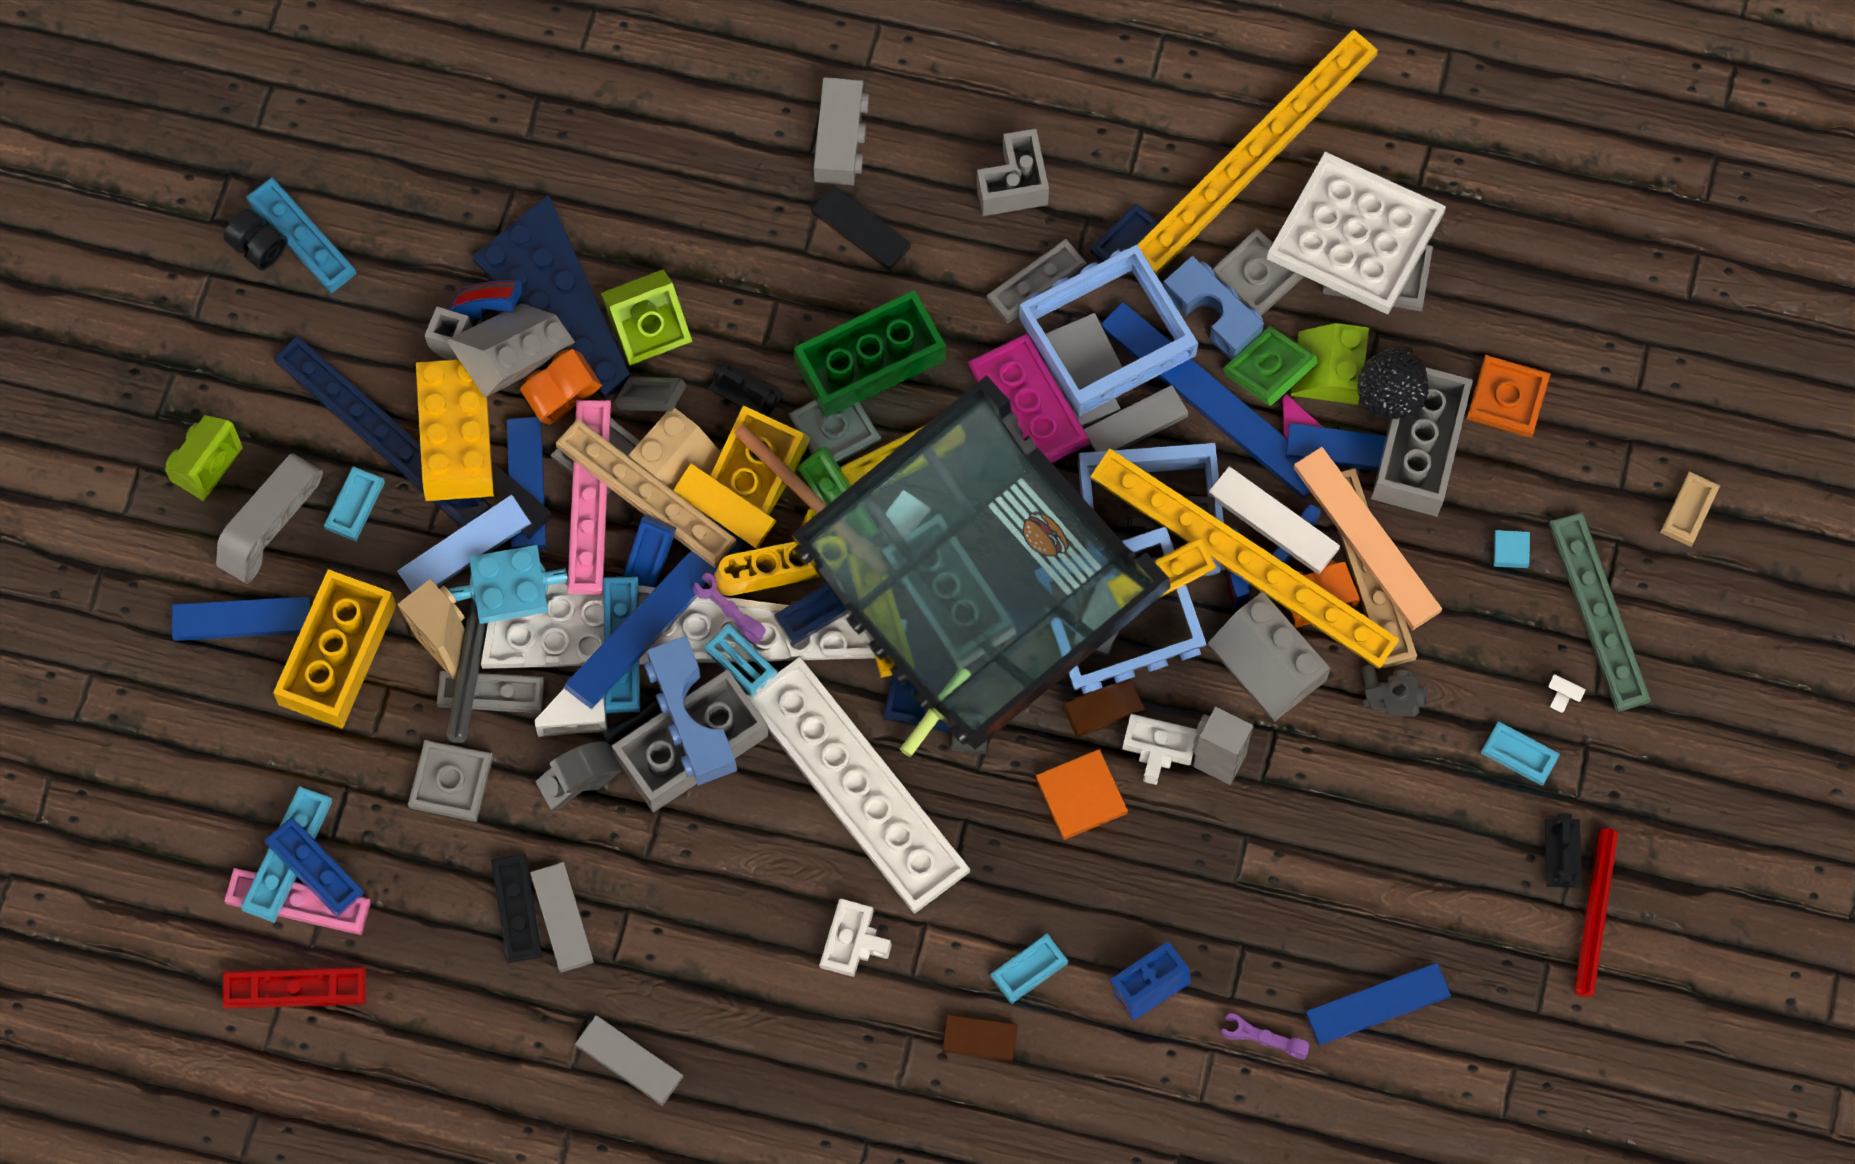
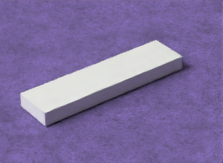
(1274, 520)

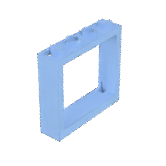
(1133, 374)
(1158, 460)
(1156, 659)

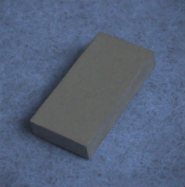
(650, 394)

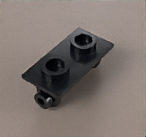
(744, 389)
(1563, 852)

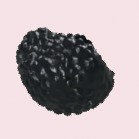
(1393, 384)

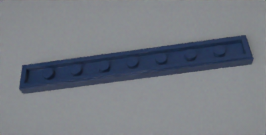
(367, 421)

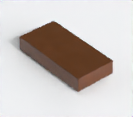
(980, 1038)

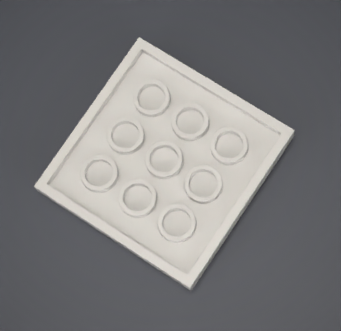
(1356, 233)

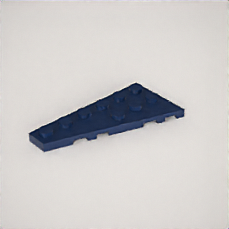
(552, 280)

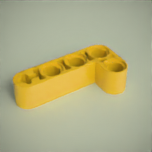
(752, 579)

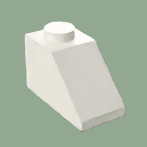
(570, 716)

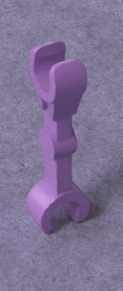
(750, 628)
(1294, 1047)

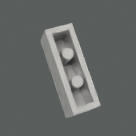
(840, 131)
(1221, 744)

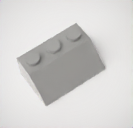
(510, 346)
(1269, 656)

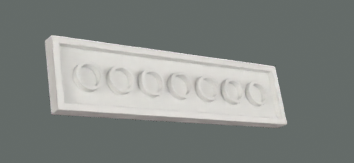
(858, 786)

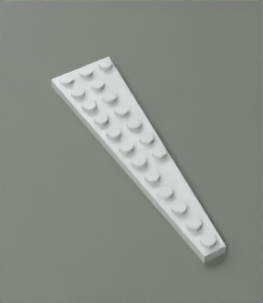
(575, 631)

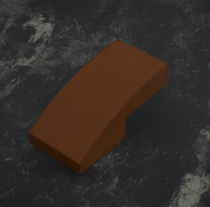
(1102, 707)

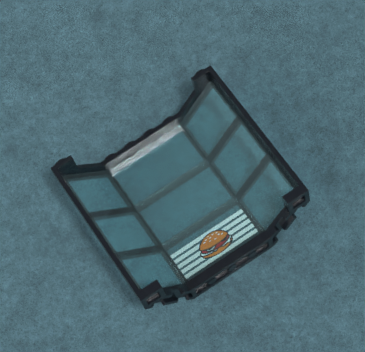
(976, 566)

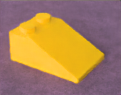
(747, 473)

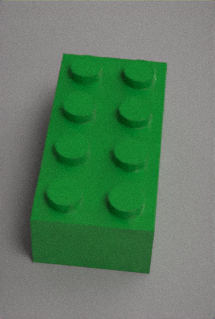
(870, 353)

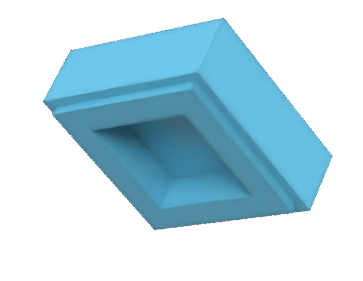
(1511, 549)

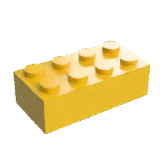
(453, 433)
(335, 648)

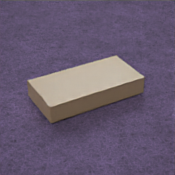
(1690, 509)

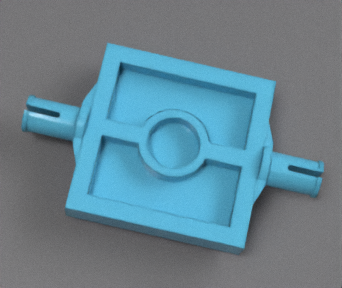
(509, 584)

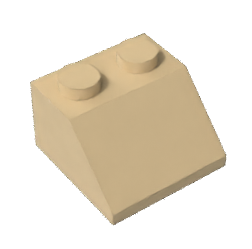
(673, 447)
(436, 624)

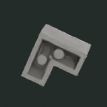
(1018, 183)

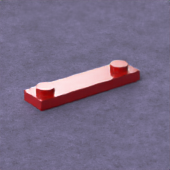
(294, 988)

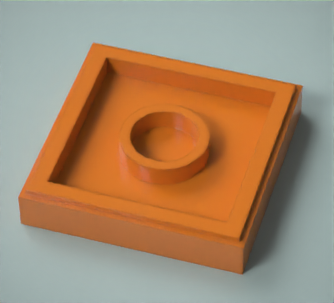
(1508, 396)
(1081, 794)

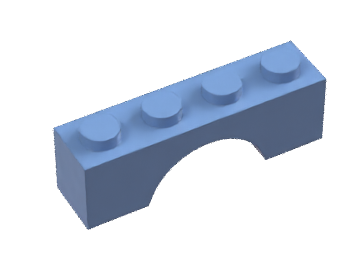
(705, 748)

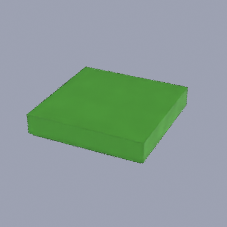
(1270, 365)

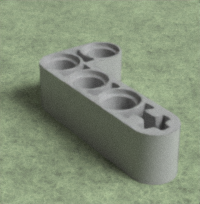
(264, 515)

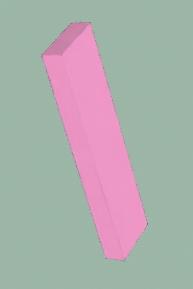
(302, 905)

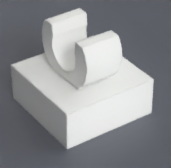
(1565, 691)

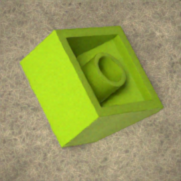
(646, 317)
(1340, 358)
(204, 456)

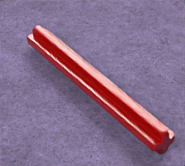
(1596, 912)

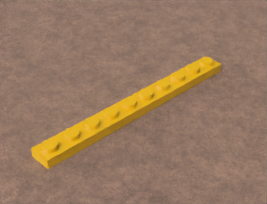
(1256, 150)
(1245, 558)

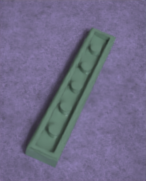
(1599, 612)

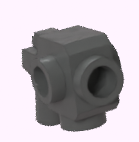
(1398, 696)

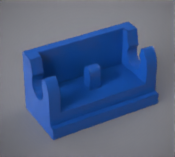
(1151, 980)

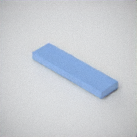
(473, 539)

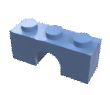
(1196, 286)

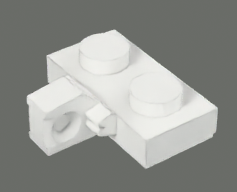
(1158, 744)
(852, 939)

